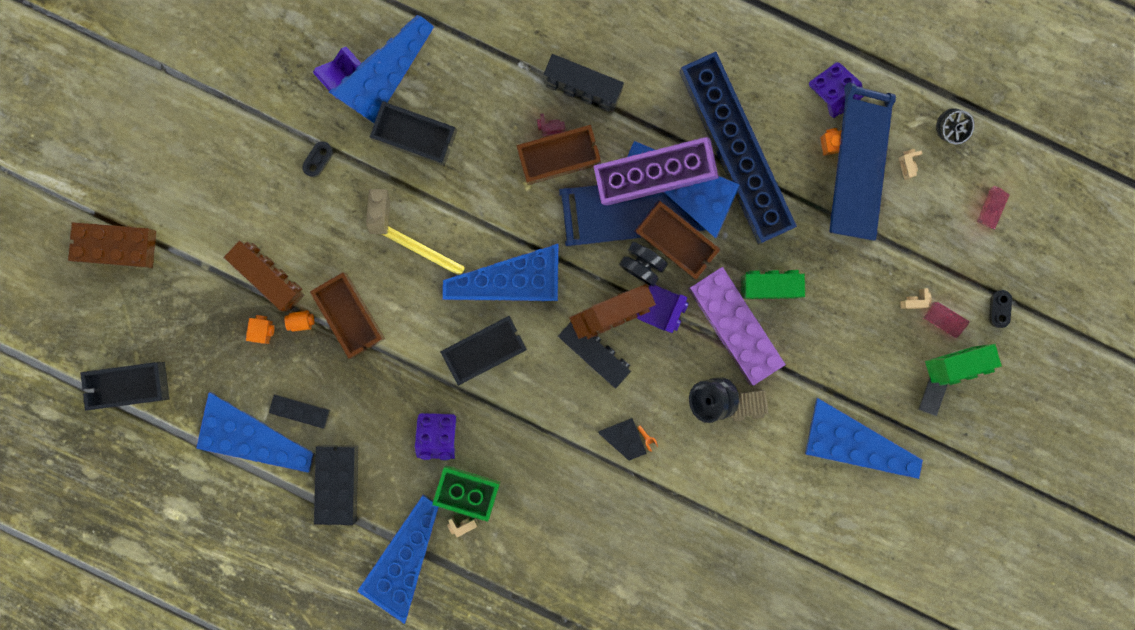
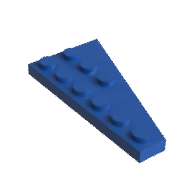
(383, 70)
(703, 201)
(516, 279)
(242, 436)
(848, 441)
(398, 569)

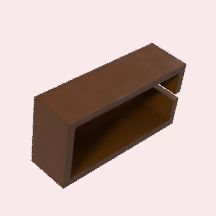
(558, 155)
(677, 240)
(112, 245)
(264, 276)
(612, 312)
(347, 315)

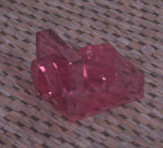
(552, 127)

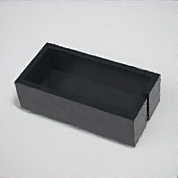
(583, 83)
(413, 133)
(483, 350)
(597, 356)
(125, 385)
(336, 485)

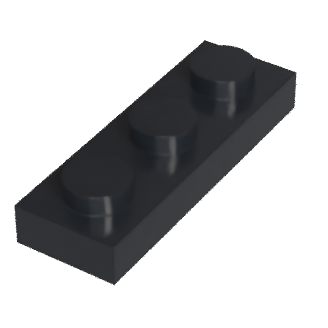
(299, 411)

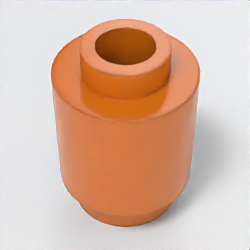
(299, 321)

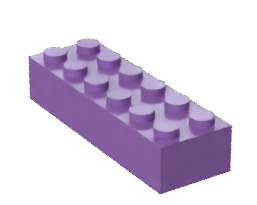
(656, 171)
(736, 326)

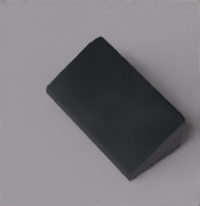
(932, 397)

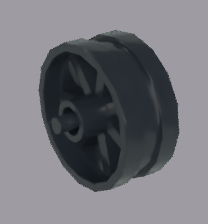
(955, 126)

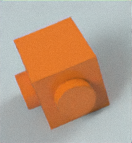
(831, 141)
(260, 329)

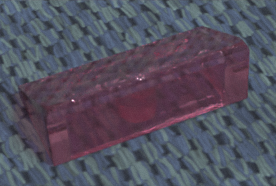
(993, 207)
(946, 319)

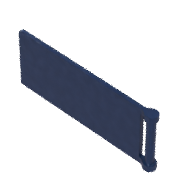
(861, 164)
(611, 222)

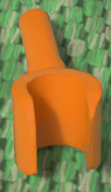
(648, 440)

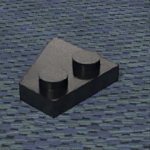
(624, 439)

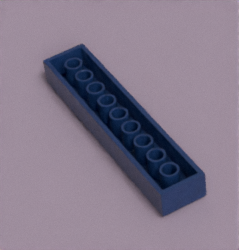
(737, 147)

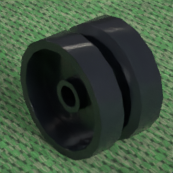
(644, 262)
(713, 399)

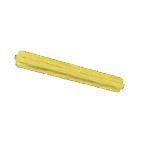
(424, 251)

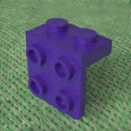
(334, 72)
(831, 87)
(666, 311)
(435, 436)

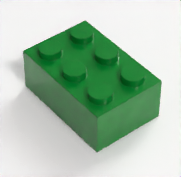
(773, 285)
(963, 364)
(466, 493)

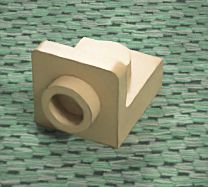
(907, 164)
(918, 302)
(466, 525)

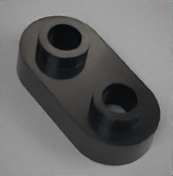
(317, 159)
(998, 308)

